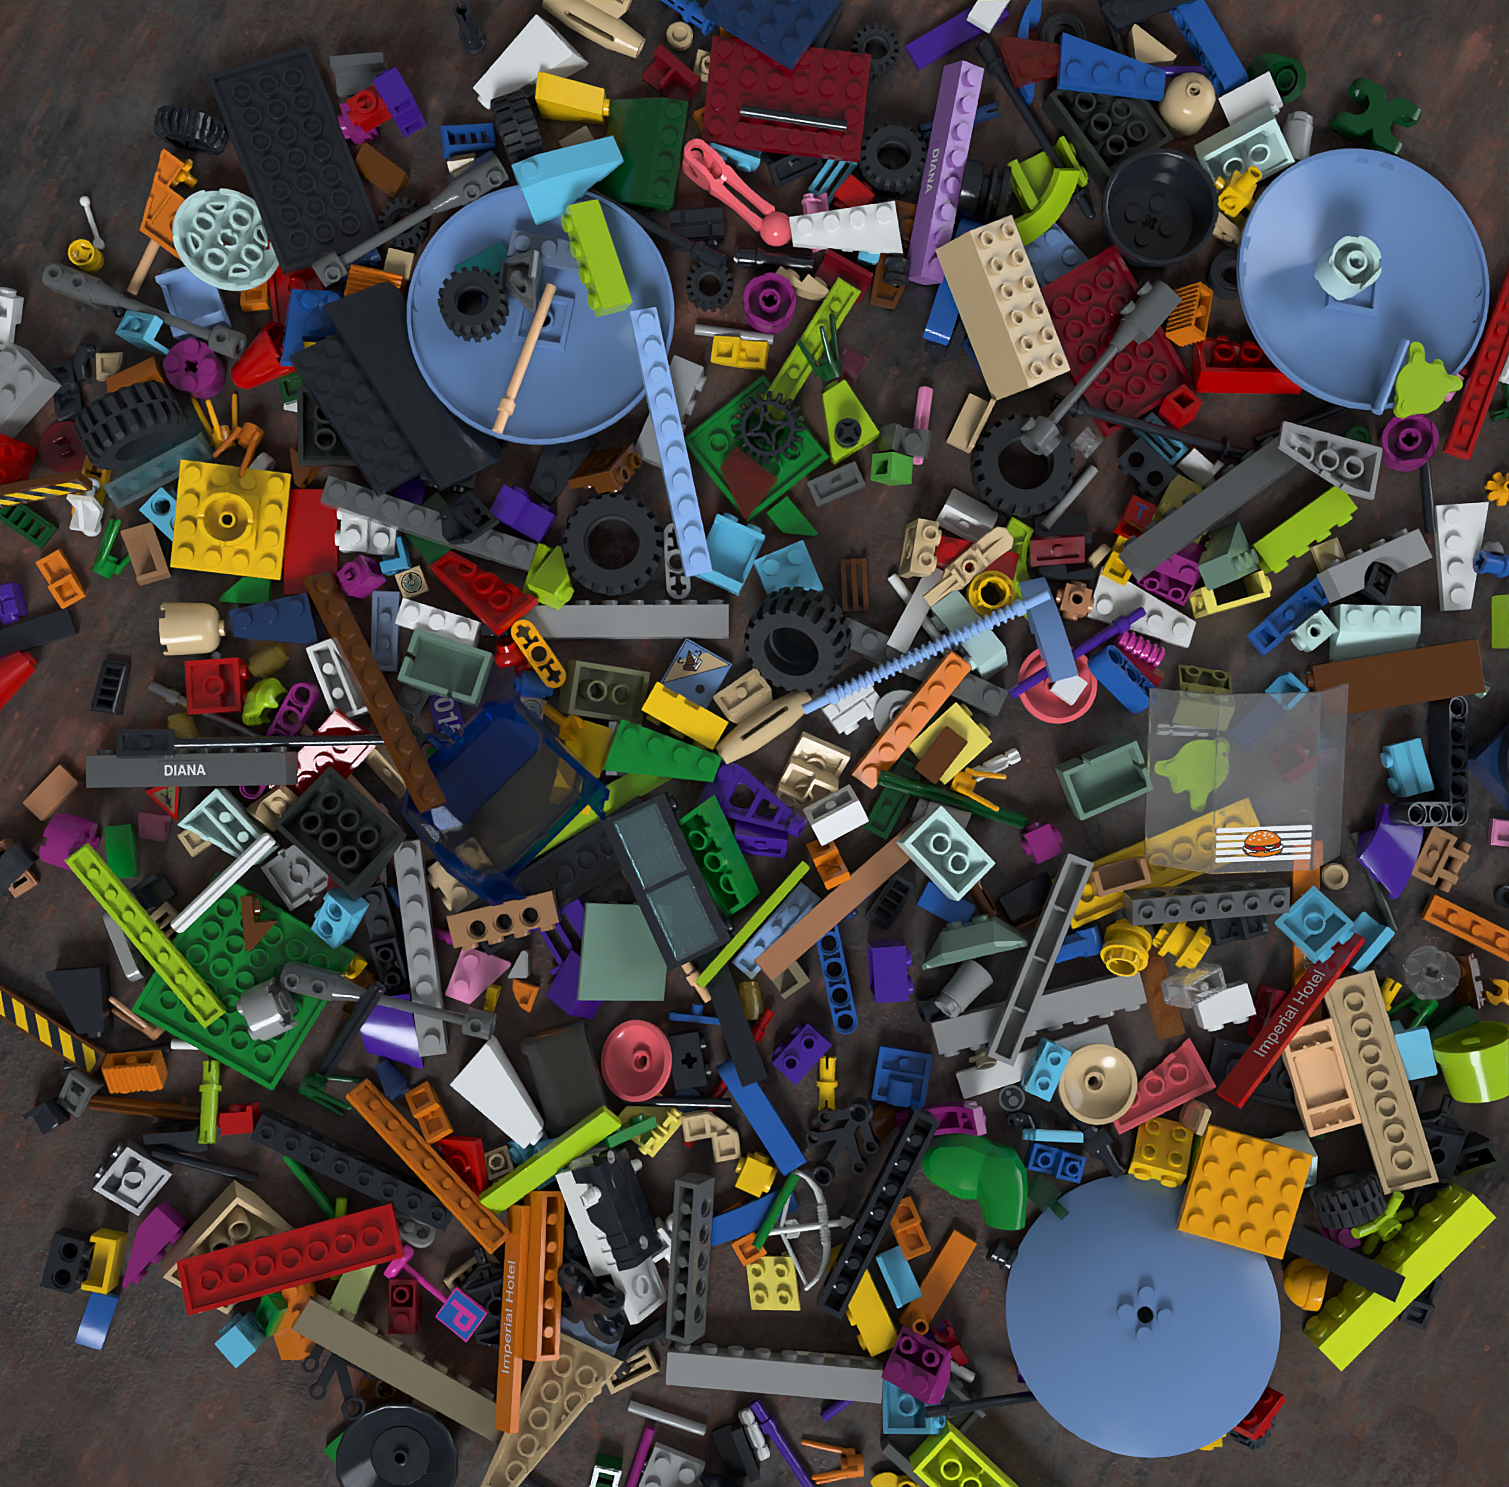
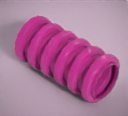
(1140, 648)

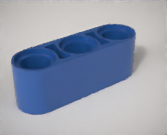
(1121, 678)

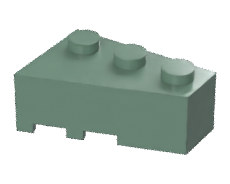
(1226, 556)

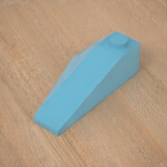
(563, 175)

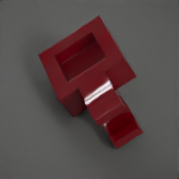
(950, 1342)

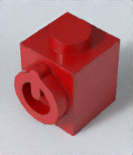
(368, 109)
(853, 194)

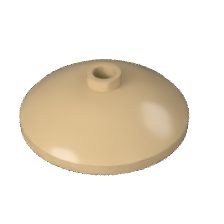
(1113, 1085)

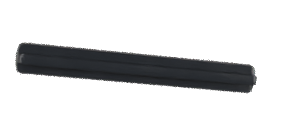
(352, 1028)

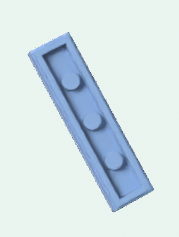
(792, 909)

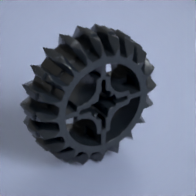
(190, 130)
(765, 415)

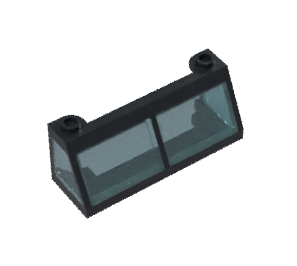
(667, 881)

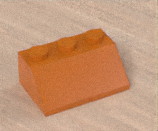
(289, 1342)

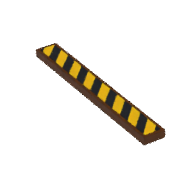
(44, 488)
(50, 1032)

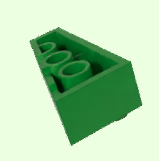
(654, 754)
(719, 856)

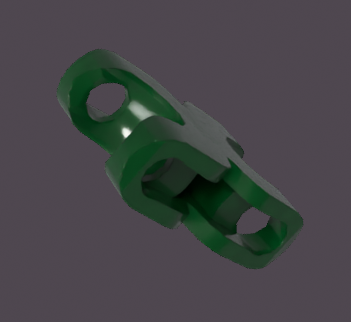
(1375, 117)

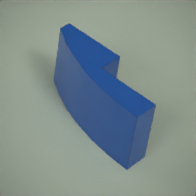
(1055, 1161)
(97, 1319)

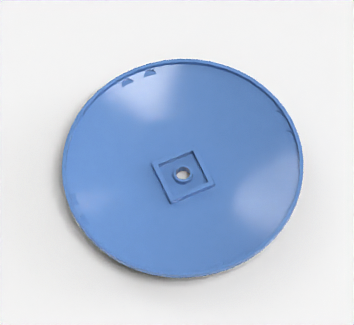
(1428, 285)
(582, 364)
(1127, 1381)

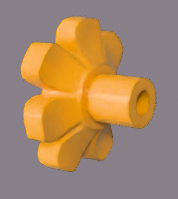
(184, 175)
(1499, 488)

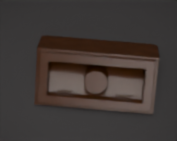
(380, 171)

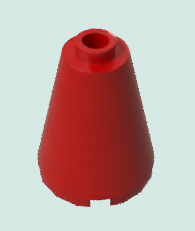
(261, 359)
(14, 673)

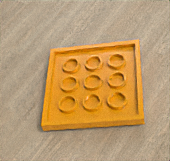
(1244, 1191)

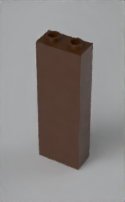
(1403, 675)

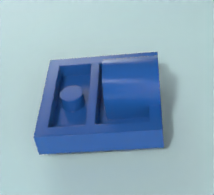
(901, 1076)

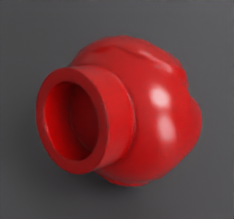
(509, 655)

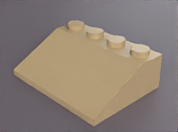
(230, 1220)

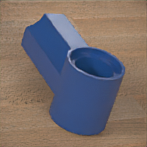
(1084, 943)

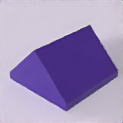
(565, 987)

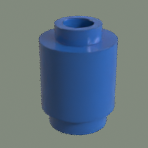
(531, 685)

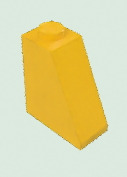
(570, 100)

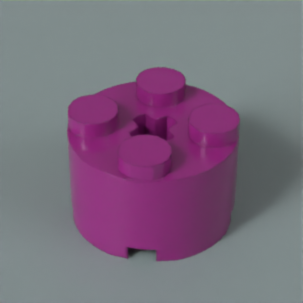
(761, 291)
(193, 354)
(1406, 458)
(65, 836)

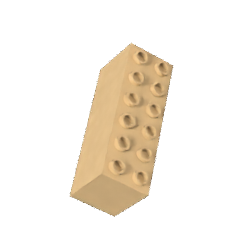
(1002, 308)

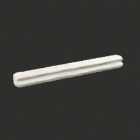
(222, 882)

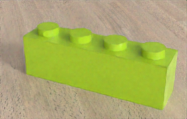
(596, 258)
(1302, 528)

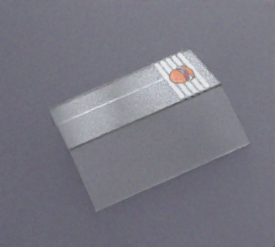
(1245, 780)

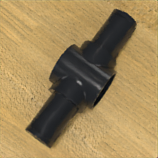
(1099, 1145)

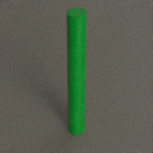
(311, 1187)
(775, 1211)

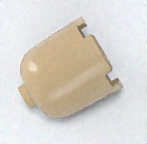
(1186, 104)
(190, 628)

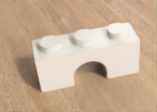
(439, 622)

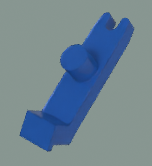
(695, 1016)

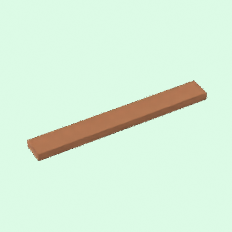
(833, 908)

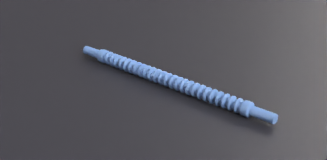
(1017, 608)

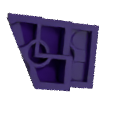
(1390, 851)
(392, 1034)

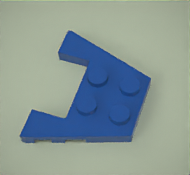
(306, 320)

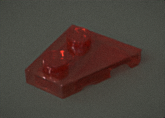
(1029, 60)
(746, 481)

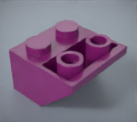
(1176, 576)
(918, 1367)

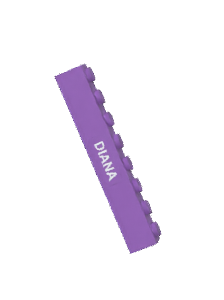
(944, 170)

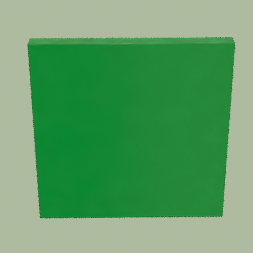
(715, 441)

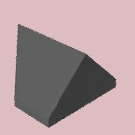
(522, 278)

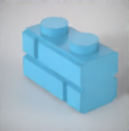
(1407, 768)

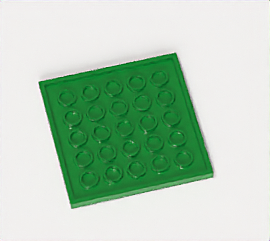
(218, 954)

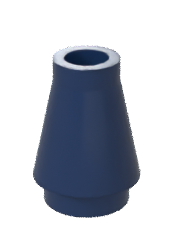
(392, 1080)

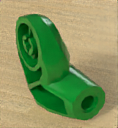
(980, 1171)

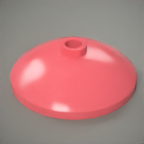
(1047, 705)
(624, 1060)

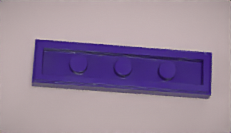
(945, 39)

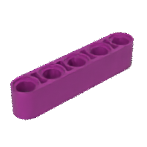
(285, 727)

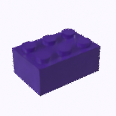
(888, 970)

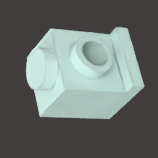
(1321, 625)

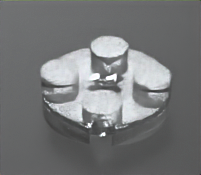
(1427, 987)

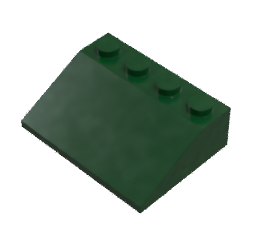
(652, 147)

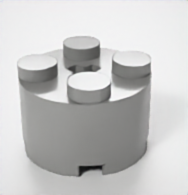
(267, 1010)

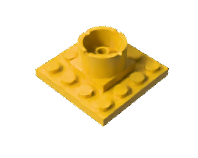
(259, 510)

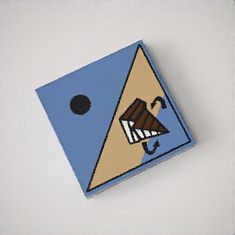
(696, 673)

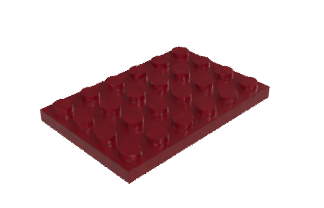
(819, 85)
(1086, 316)

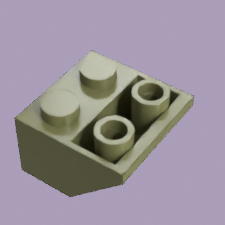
(1202, 680)

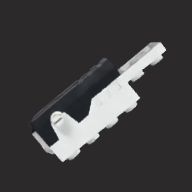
(615, 1225)

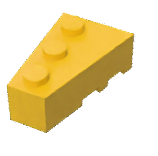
(684, 717)

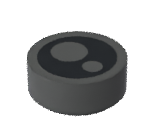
(1011, 1097)

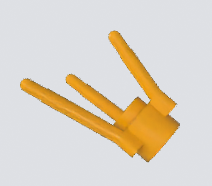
(219, 433)
(965, 784)

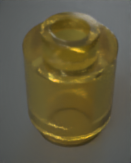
(268, 660)
(183, 725)
(751, 999)

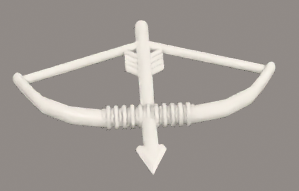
(793, 1230)

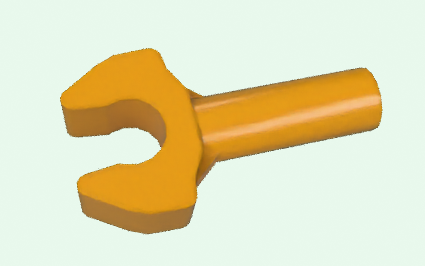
(564, 723)
(1501, 996)

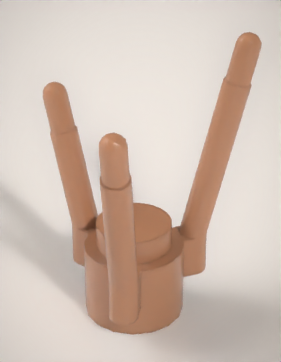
(146, 1027)

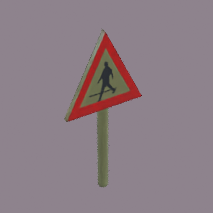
(167, 798)

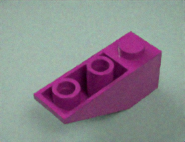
(158, 1230)

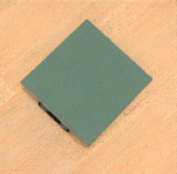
(619, 955)

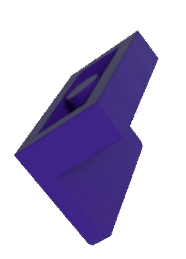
(761, 840)

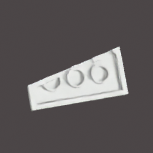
(859, 228)
(1456, 544)
(1160, 619)

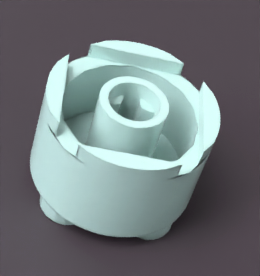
(1348, 267)

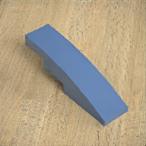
(1049, 632)

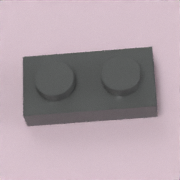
(835, 484)

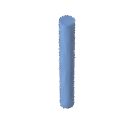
(1390, 376)

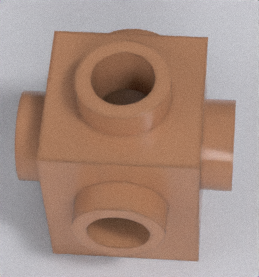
(1067, 607)

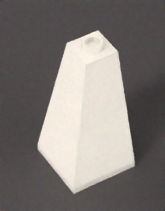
(532, 51)
(499, 1094)

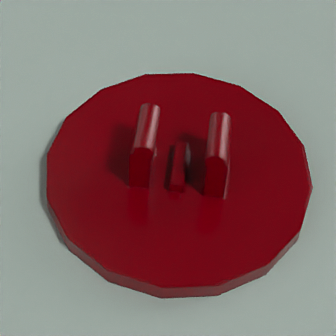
(61, 448)

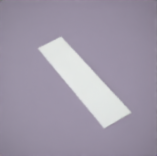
(913, 614)

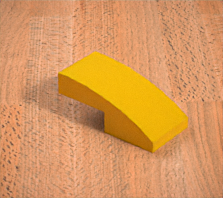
(740, 353)
(1114, 568)

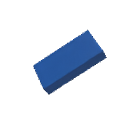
(939, 904)

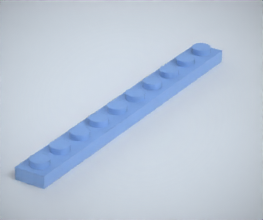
(670, 442)

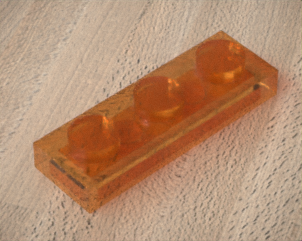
(1165, 1017)

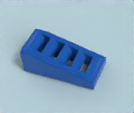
(465, 130)

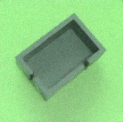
(446, 668)
(1103, 777)

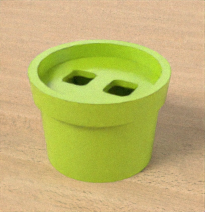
(1475, 1061)

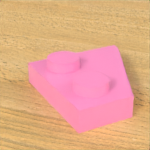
(474, 974)

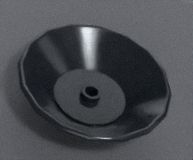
(372, 1442)

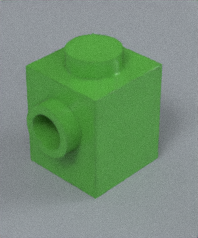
(891, 468)

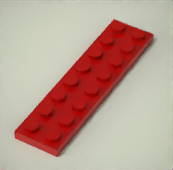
(290, 1259)

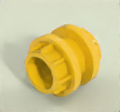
(995, 579)
(1182, 942)
(1126, 948)

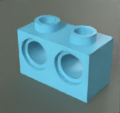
(153, 511)
(338, 917)
(1045, 1068)
(240, 1338)

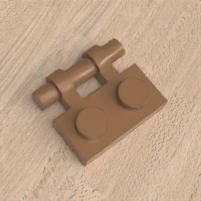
(1433, 854)

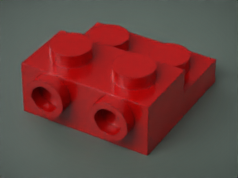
(216, 685)

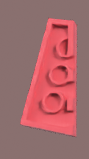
(1167, 1086)

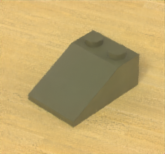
(603, 691)

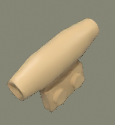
(599, 22)
(756, 714)

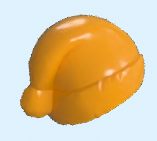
(1305, 1283)

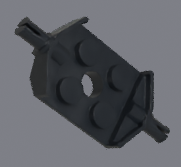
(1444, 1134)
(484, 1286)

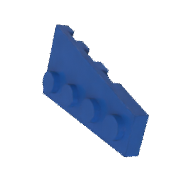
(1103, 71)

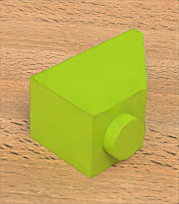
(552, 581)

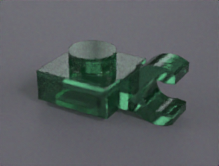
(1045, 1194)

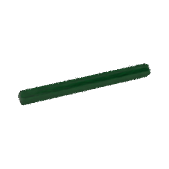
(950, 799)

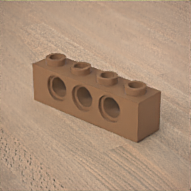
(462, 923)

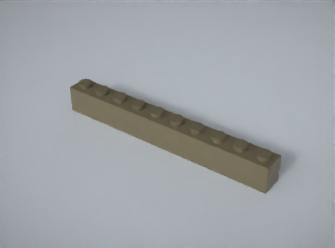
(398, 1366)

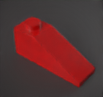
(952, 548)

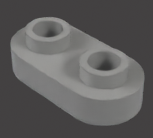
(411, 1227)

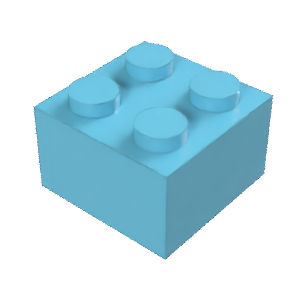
(788, 568)

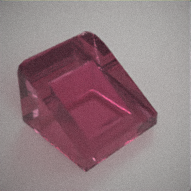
(851, 366)
(153, 826)

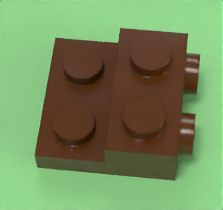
(607, 469)

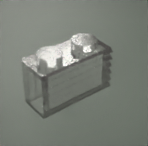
(1193, 985)

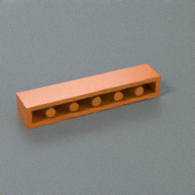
(542, 1289)

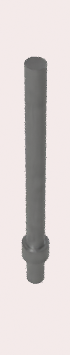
(177, 698)

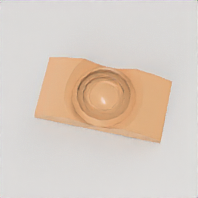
(1320, 1079)

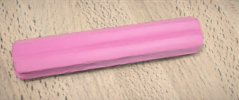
(922, 413)

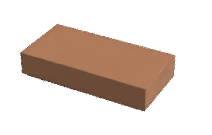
(52, 792)

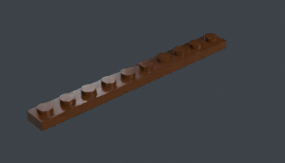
(375, 692)

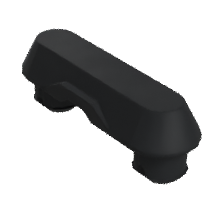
(653, 1331)

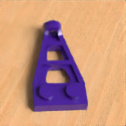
(724, 785)

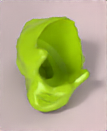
(261, 700)

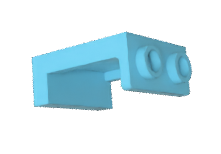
(731, 552)

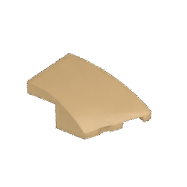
(810, 772)

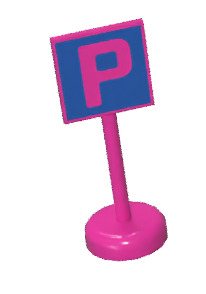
(459, 1310)

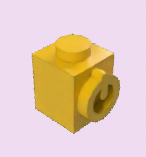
(755, 1173)

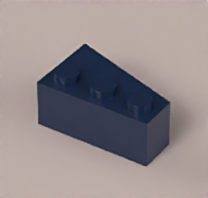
(279, 620)

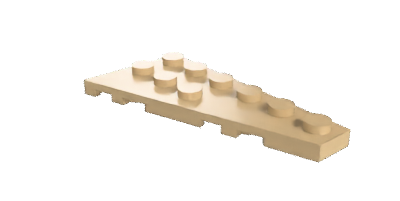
(548, 1406)

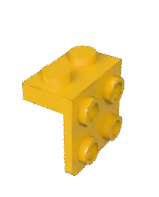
(1162, 1152)

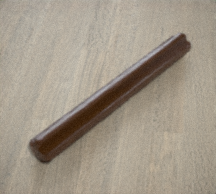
(145, 1108)

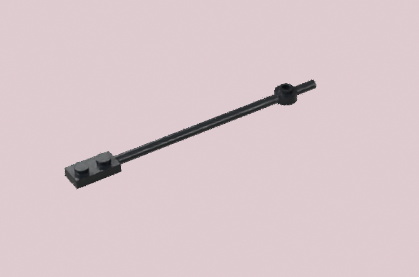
(163, 742)

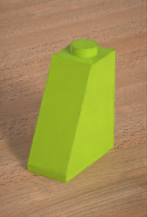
(841, 403)

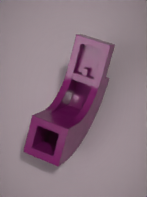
(954, 1117)

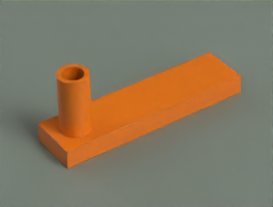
(938, 1281)

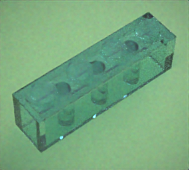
(157, 470)

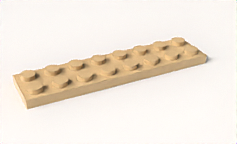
(1379, 1083)

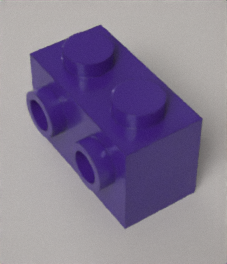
(800, 1052)

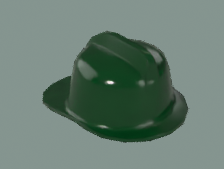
(1286, 73)

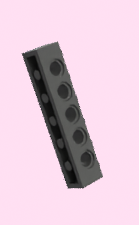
(1206, 901)
(690, 1257)

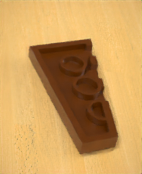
(881, 293)

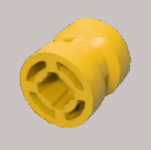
(80, 252)

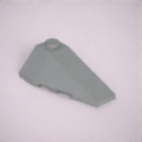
(1337, 459)

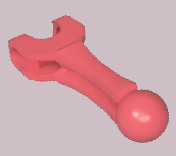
(712, 174)

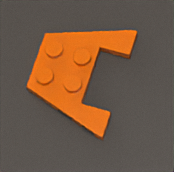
(163, 203)

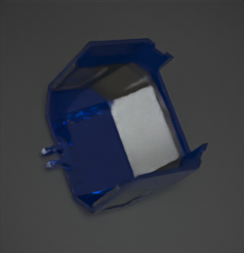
(506, 797)

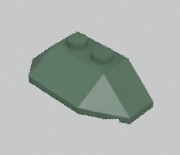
(973, 940)

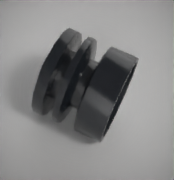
(984, 190)

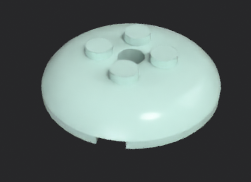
(230, 217)

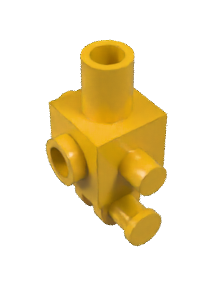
(1237, 192)

